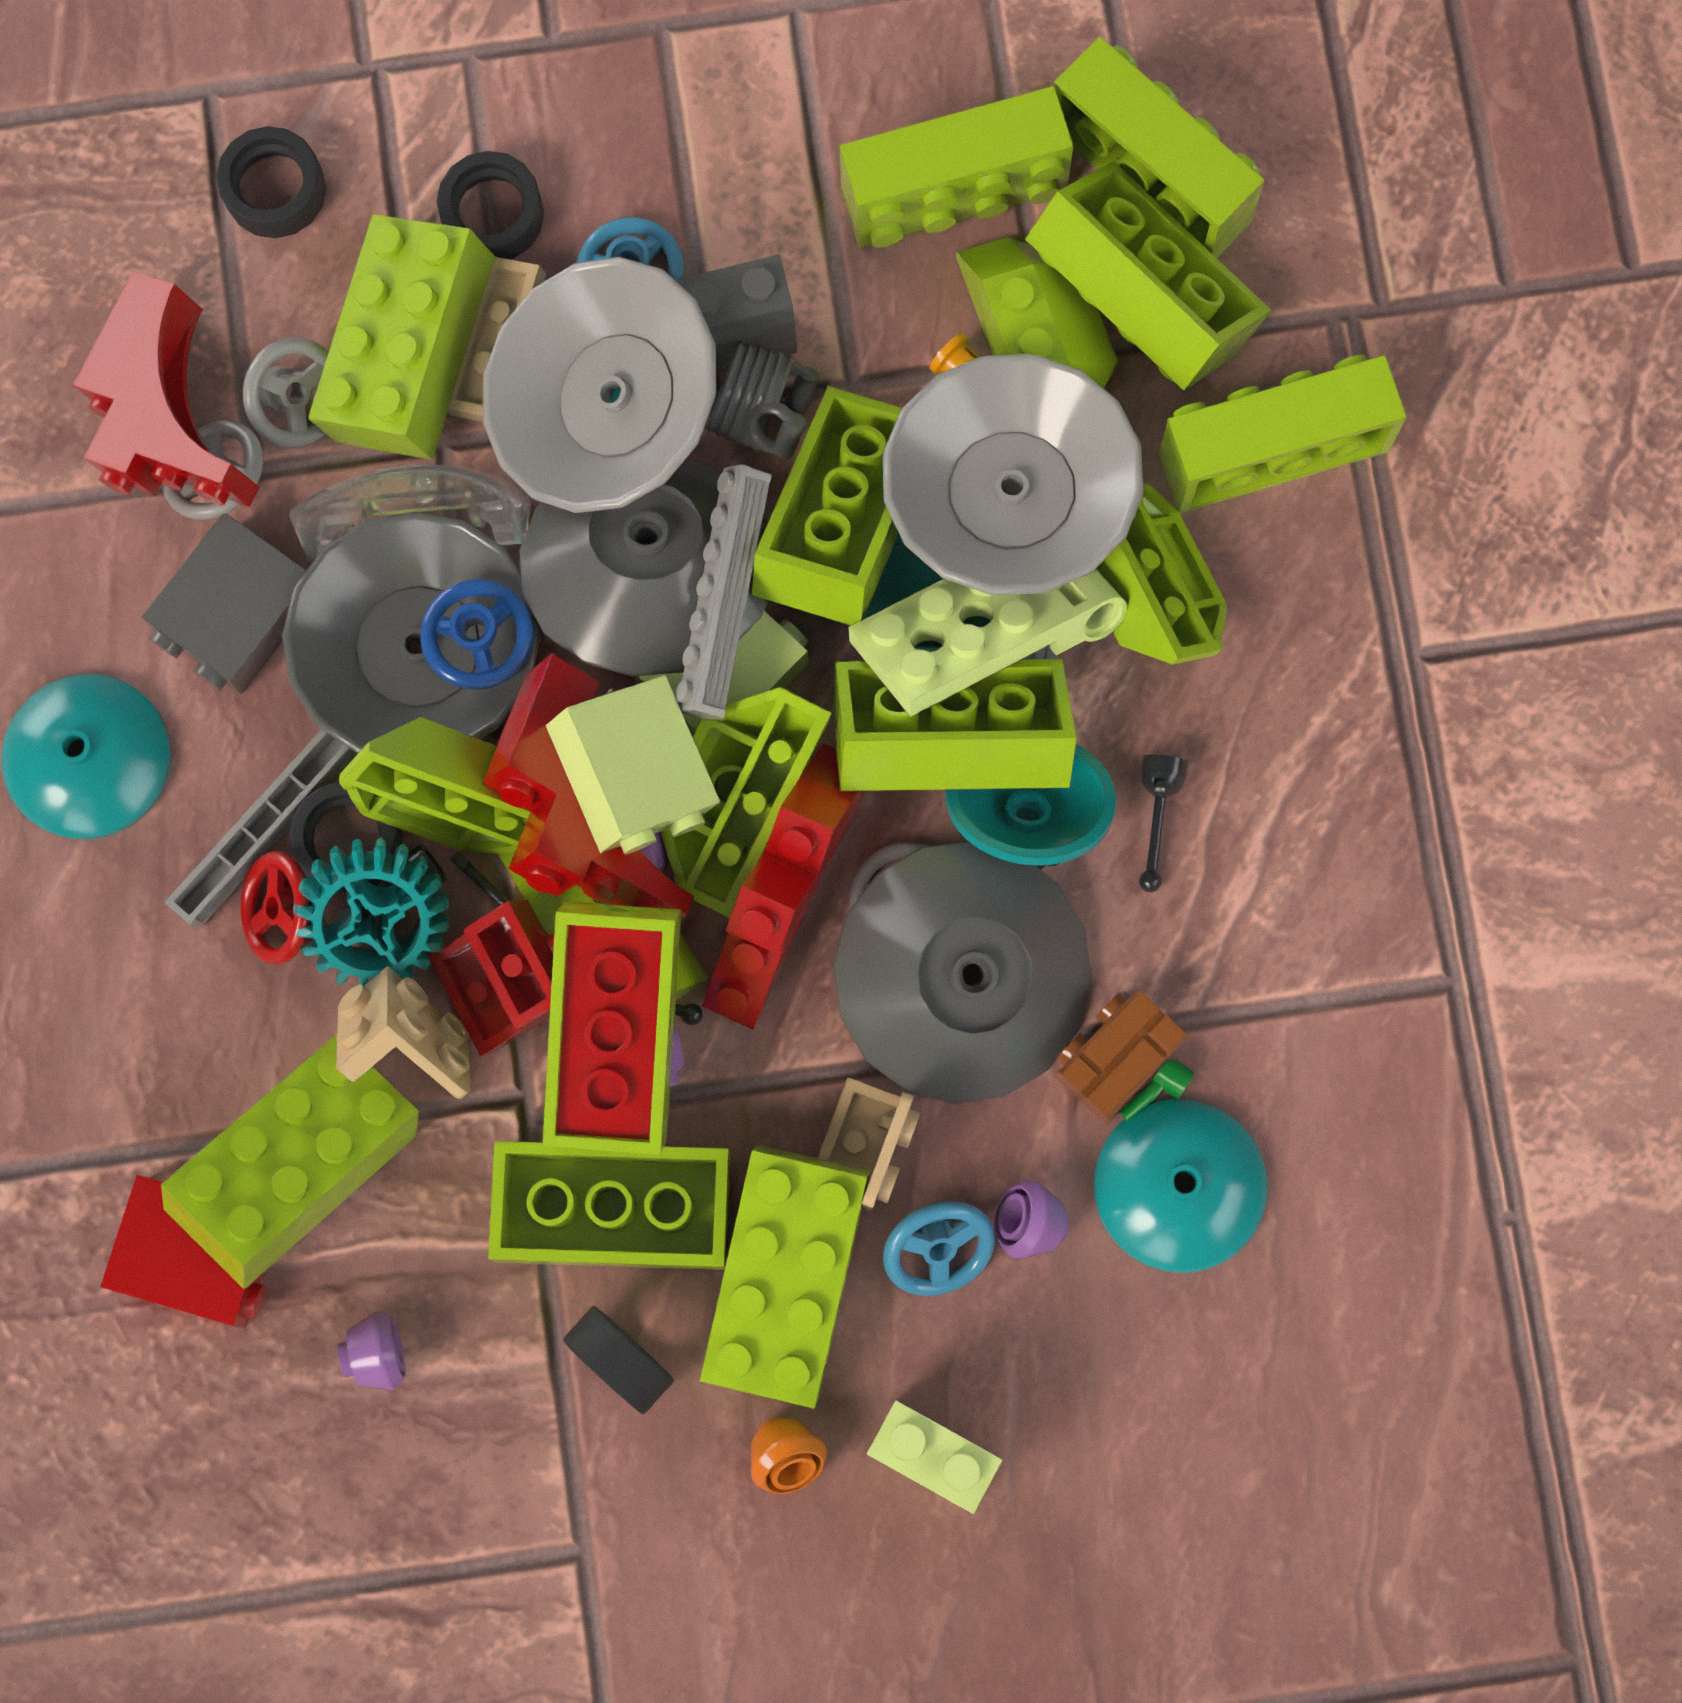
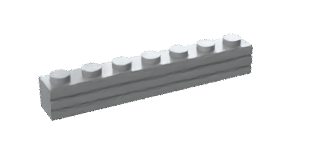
(722, 592)
(258, 830)

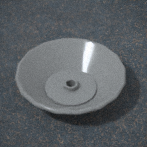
(563, 360)
(1022, 426)

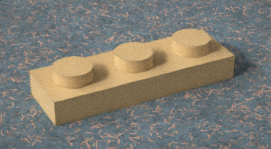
(504, 291)

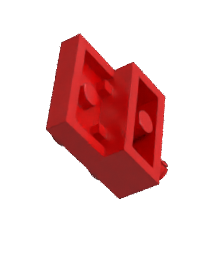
(499, 975)

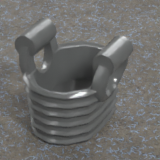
(754, 392)

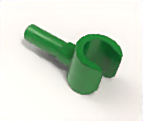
(1171, 1077)

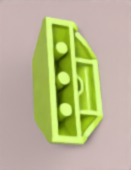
(1034, 308)
(1167, 587)
(753, 765)
(432, 786)

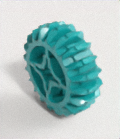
(410, 888)

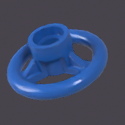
(476, 614)

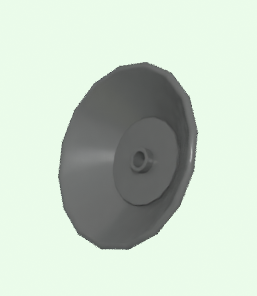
(620, 599)
(364, 608)
(906, 960)

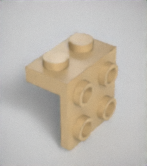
(399, 1015)
(866, 1133)

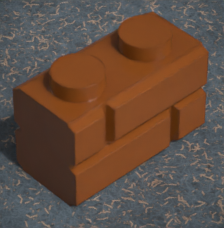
(1120, 1055)

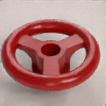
(277, 909)

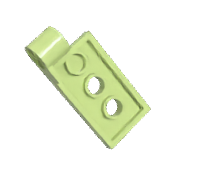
(1018, 627)

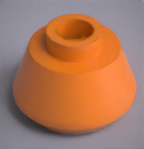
(786, 1456)

